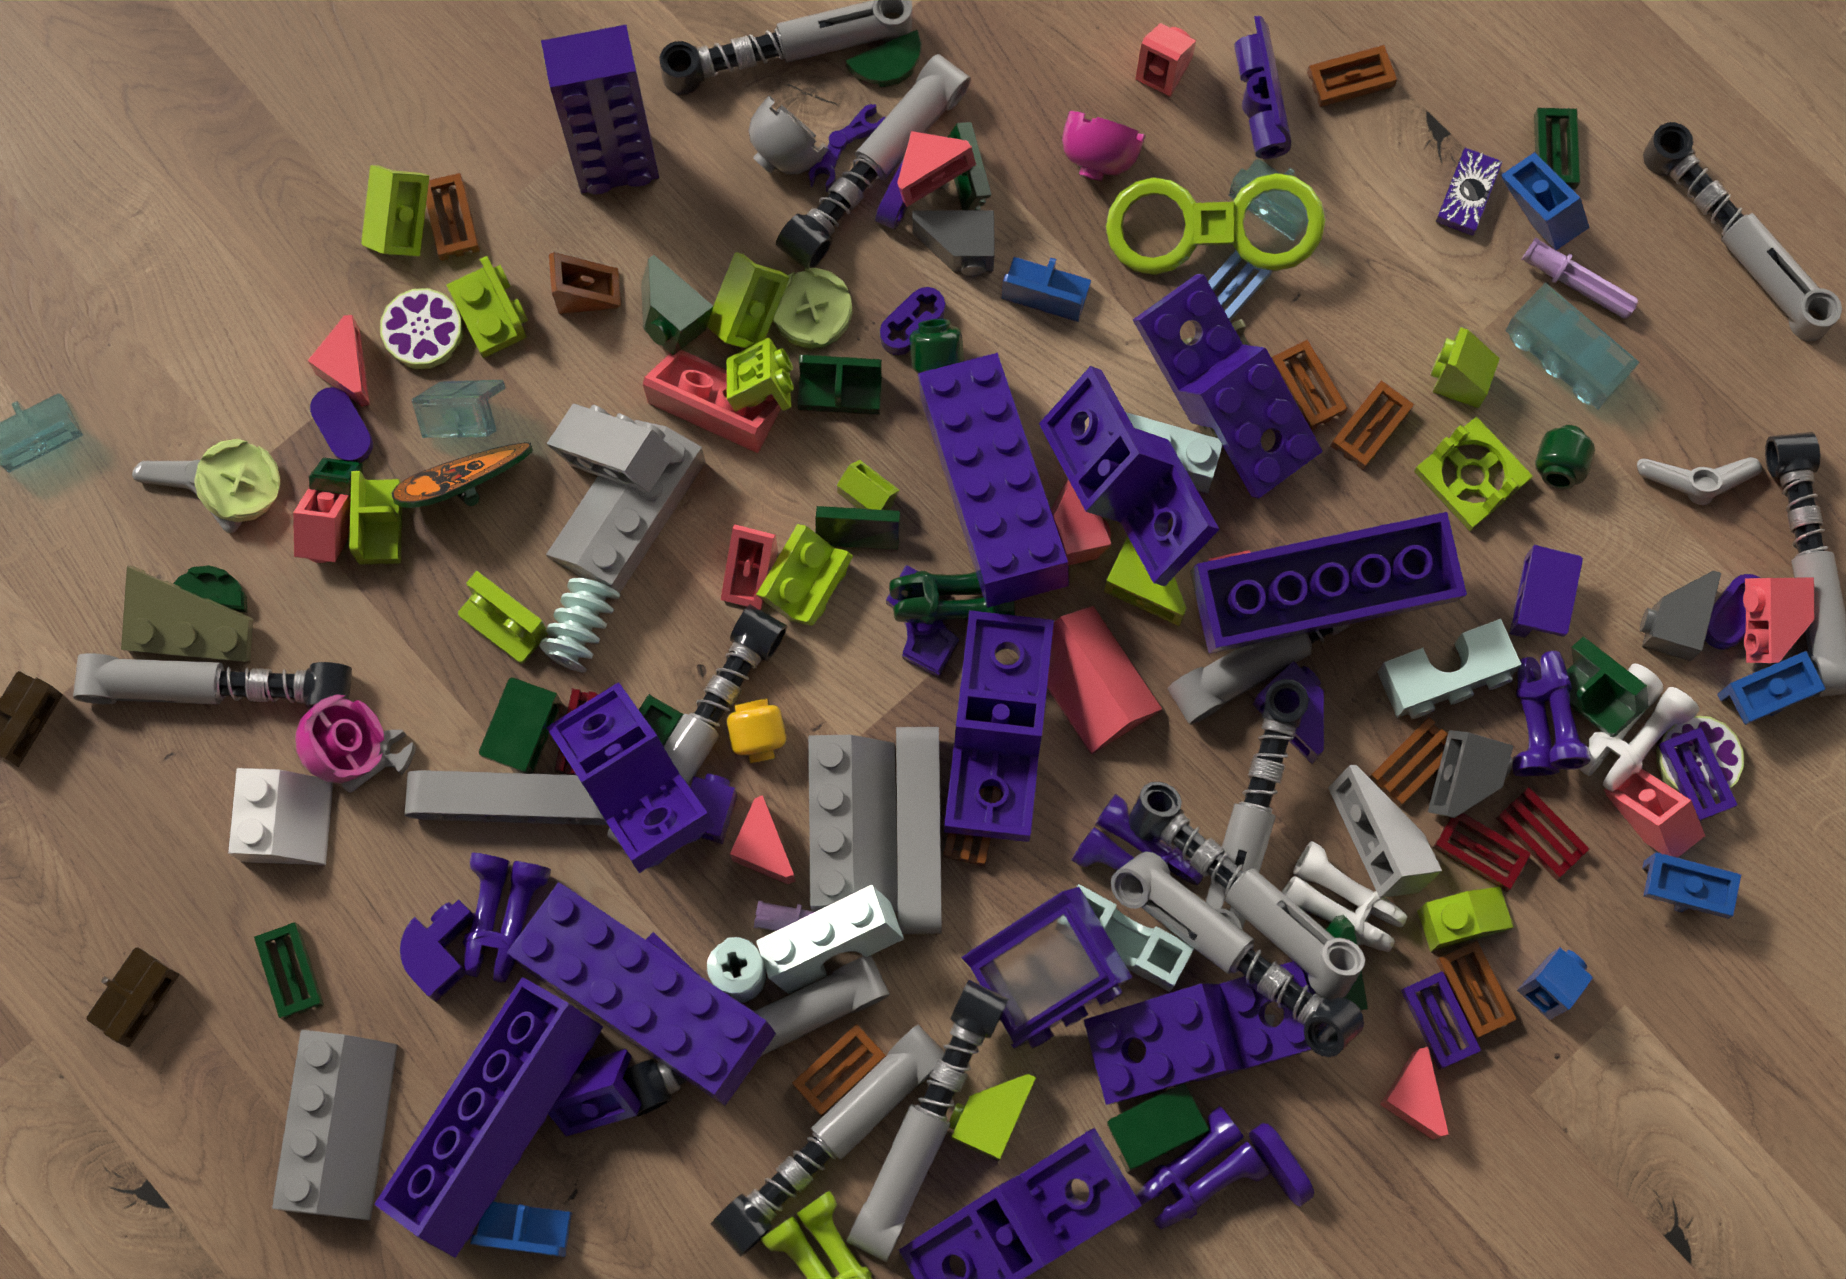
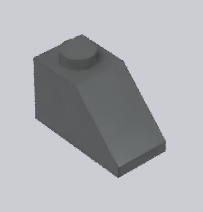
(958, 238)
(1681, 618)
(1469, 772)

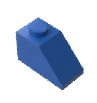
(1546, 201)
(1556, 983)

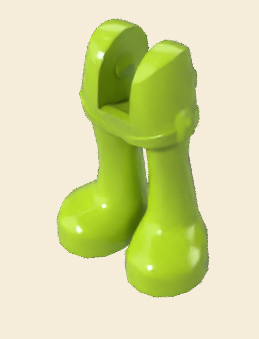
(819, 1220)

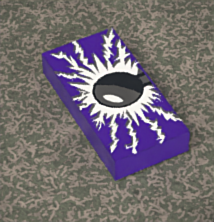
(1468, 191)

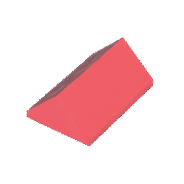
(698, 394)
(1096, 680)

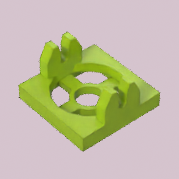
(1467, 512)

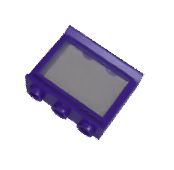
(1049, 967)

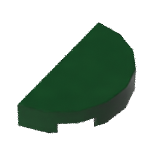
(889, 62)
(214, 585)

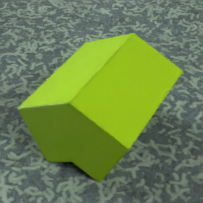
(866, 488)

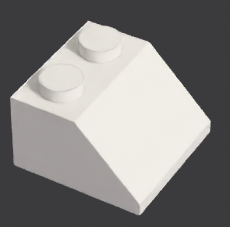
(280, 817)

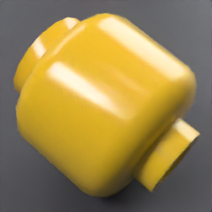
(756, 730)

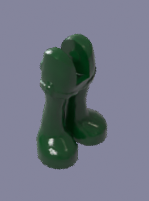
(921, 594)

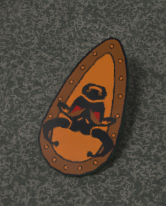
(458, 477)

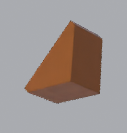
(583, 284)

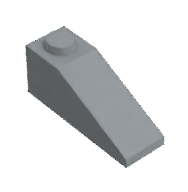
(1385, 838)

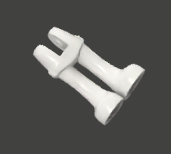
(1672, 709)
(1315, 867)

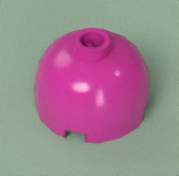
(1100, 145)
(339, 739)

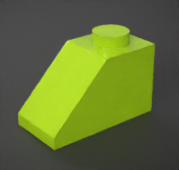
(1133, 585)
(1464, 917)
(990, 1116)

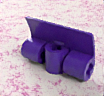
(1267, 115)

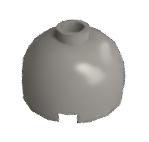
(783, 140)

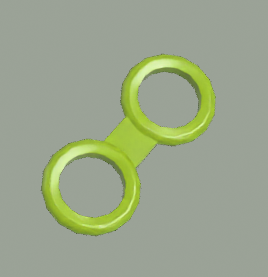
(1215, 224)

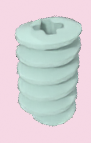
(577, 621)
(753, 971)

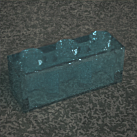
(1571, 346)

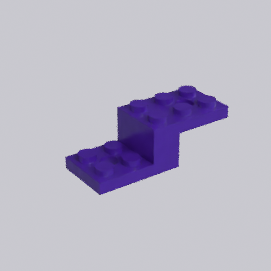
(1228, 385)
(1128, 476)
(999, 726)
(630, 777)
(1191, 1037)
(1028, 1217)

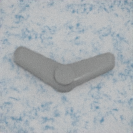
(175, 474)
(1702, 482)

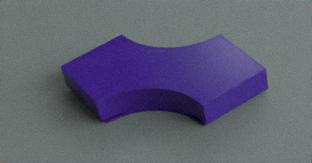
(927, 644)

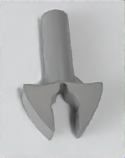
(399, 761)

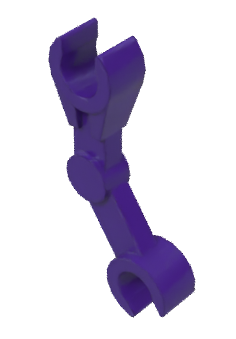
(838, 141)

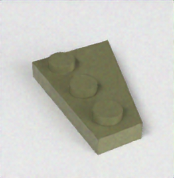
(176, 622)

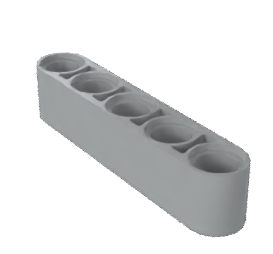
(499, 798)
(918, 830)

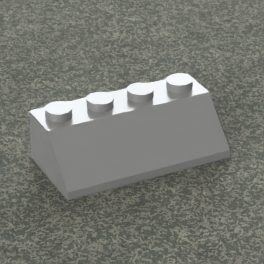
(620, 523)
(851, 818)
(335, 1125)

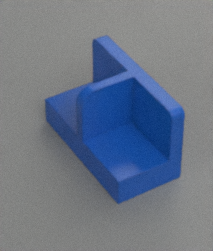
(1045, 288)
(1774, 688)
(1691, 885)
(524, 1229)

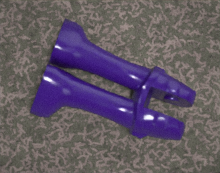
(1535, 688)
(1115, 820)
(492, 876)
(1240, 1164)

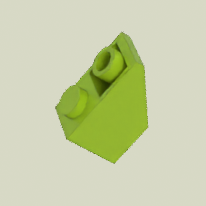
(1464, 369)

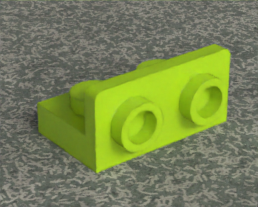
(487, 309)
(757, 374)
(804, 576)
(502, 619)

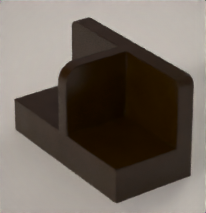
(23, 714)
(131, 996)

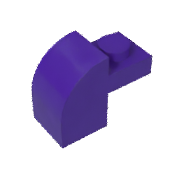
(425, 953)

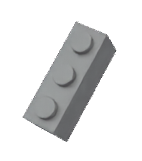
(612, 446)

